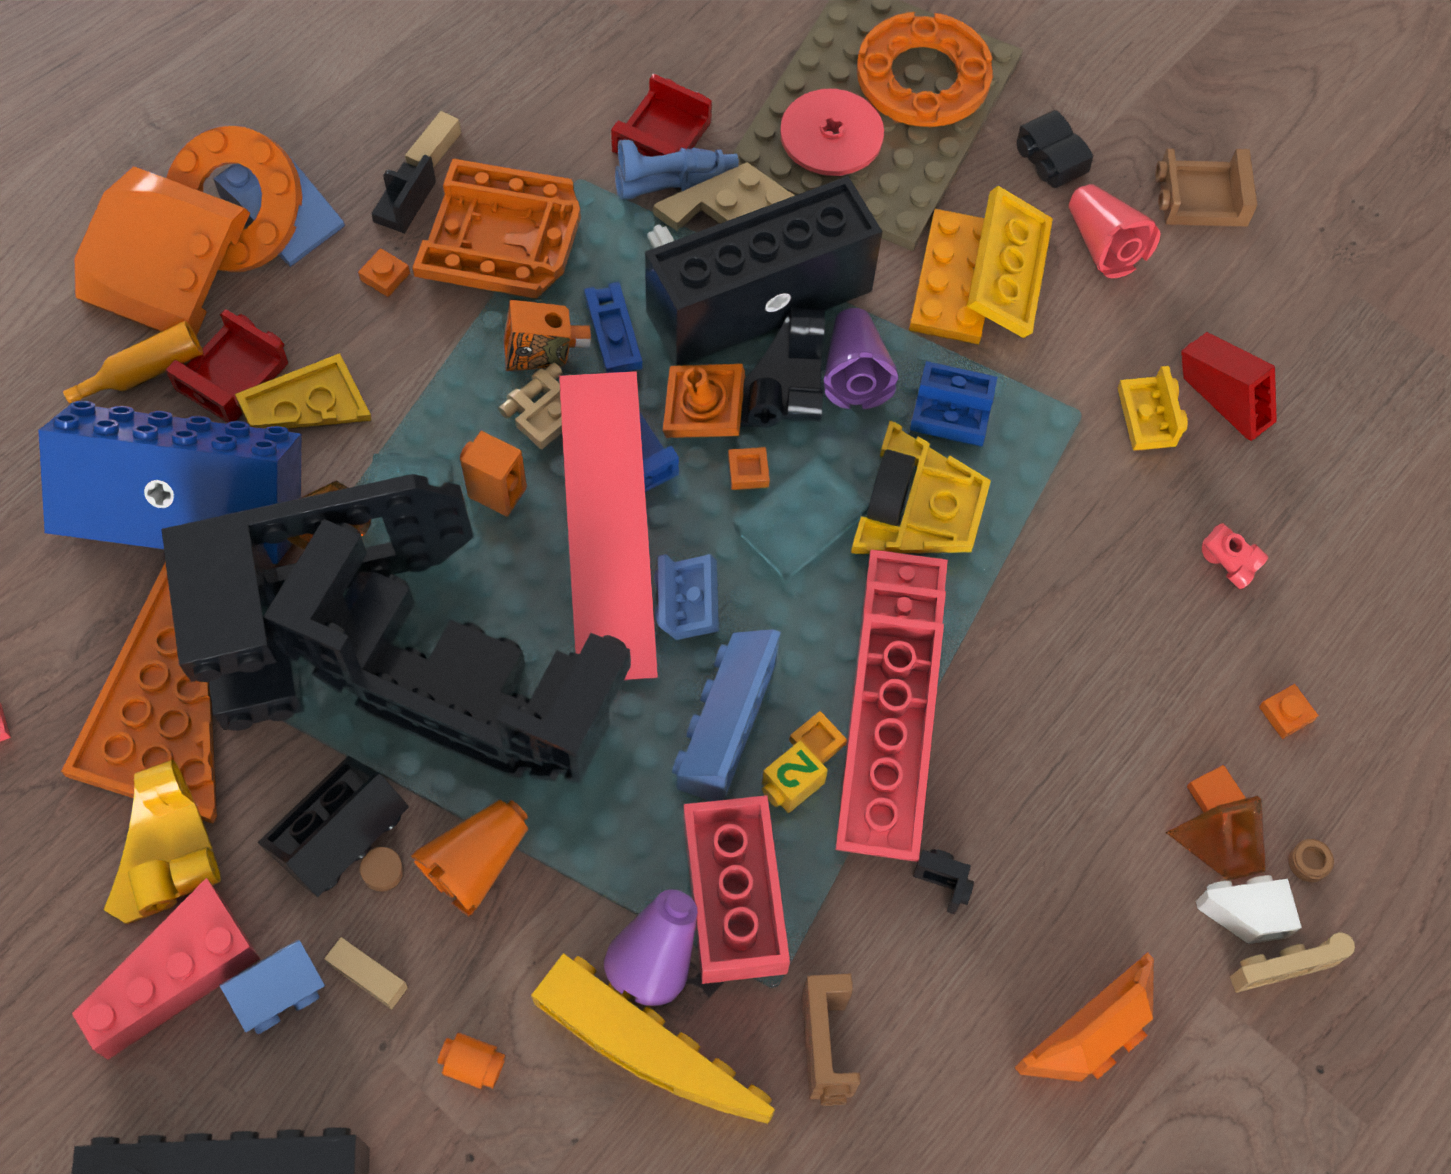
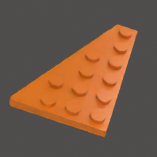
(149, 714)

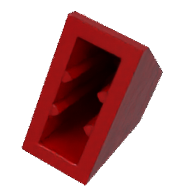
(1233, 383)

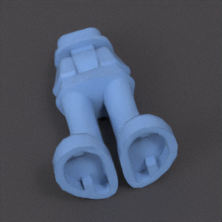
(681, 169)

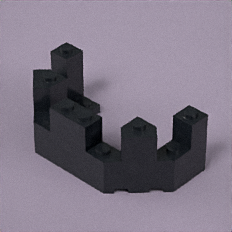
(466, 683)

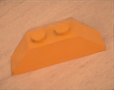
(1098, 1029)

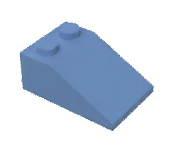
(314, 221)

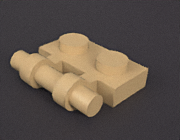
(541, 419)

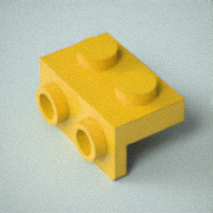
(1153, 410)

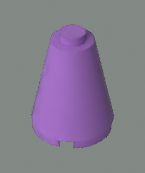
(858, 363)
(654, 950)

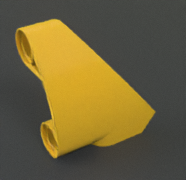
(164, 847)

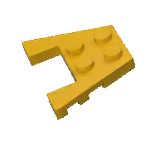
(940, 509)

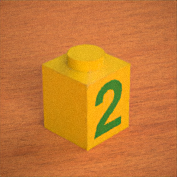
(793, 777)

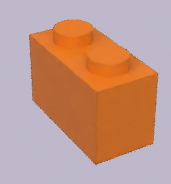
(493, 473)

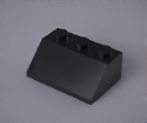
(334, 825)

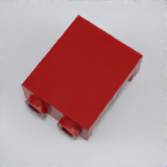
(665, 119)
(230, 363)

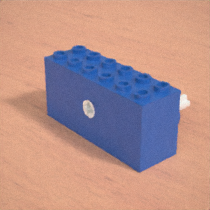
(136, 472)

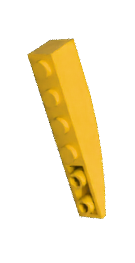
(640, 1041)

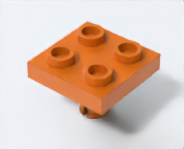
(704, 401)

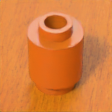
(471, 1061)

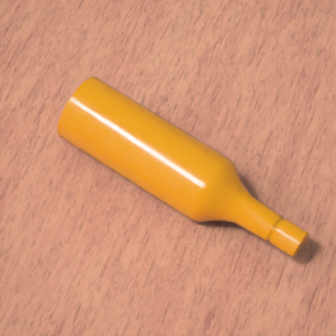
(140, 362)

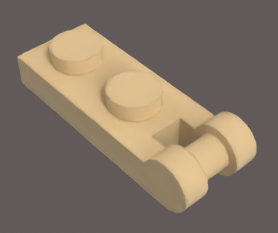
(1293, 962)

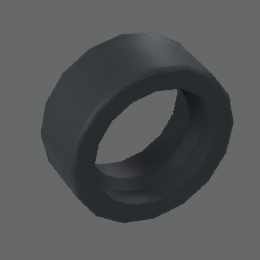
(891, 487)

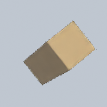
(435, 139)
(366, 973)

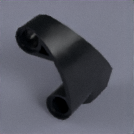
(788, 375)

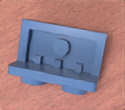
(687, 596)

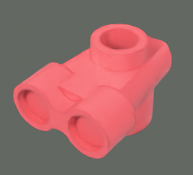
(1234, 555)

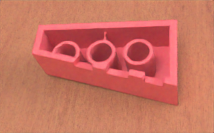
(167, 972)

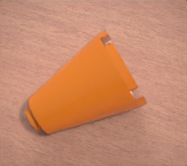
(473, 853)

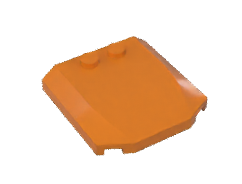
(500, 230)
(155, 250)

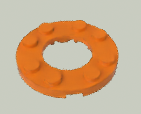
(924, 108)
(277, 180)

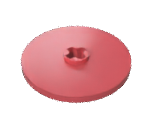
(821, 151)

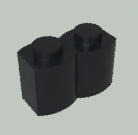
(1054, 149)

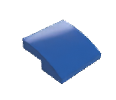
(953, 403)

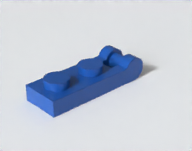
(613, 329)

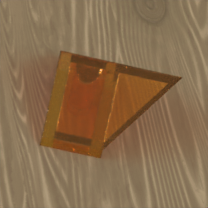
(1227, 838)

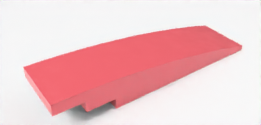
(608, 515)
(893, 706)

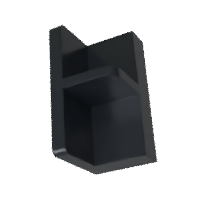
(404, 194)

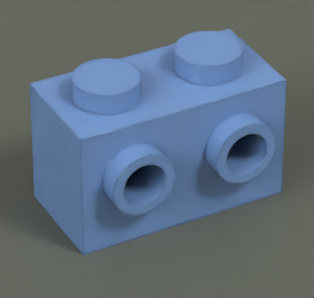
(273, 986)

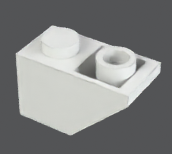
(1252, 911)

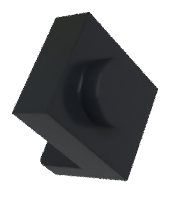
(942, 869)

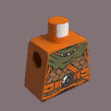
(540, 335)

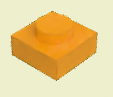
(819, 737)

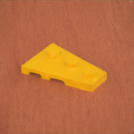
(305, 398)

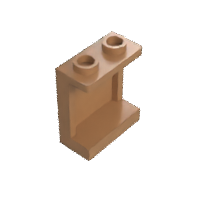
(1207, 190)
(819, 996)

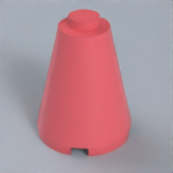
(1113, 230)

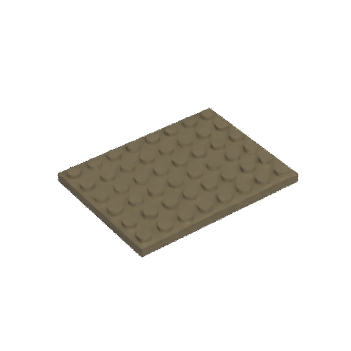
(914, 161)

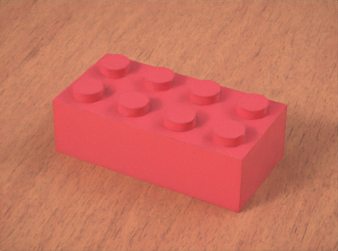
(735, 889)

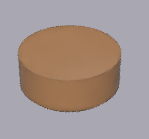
(1311, 860)
(381, 869)

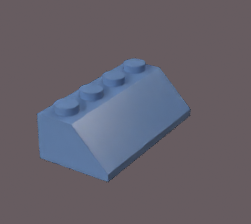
(728, 714)

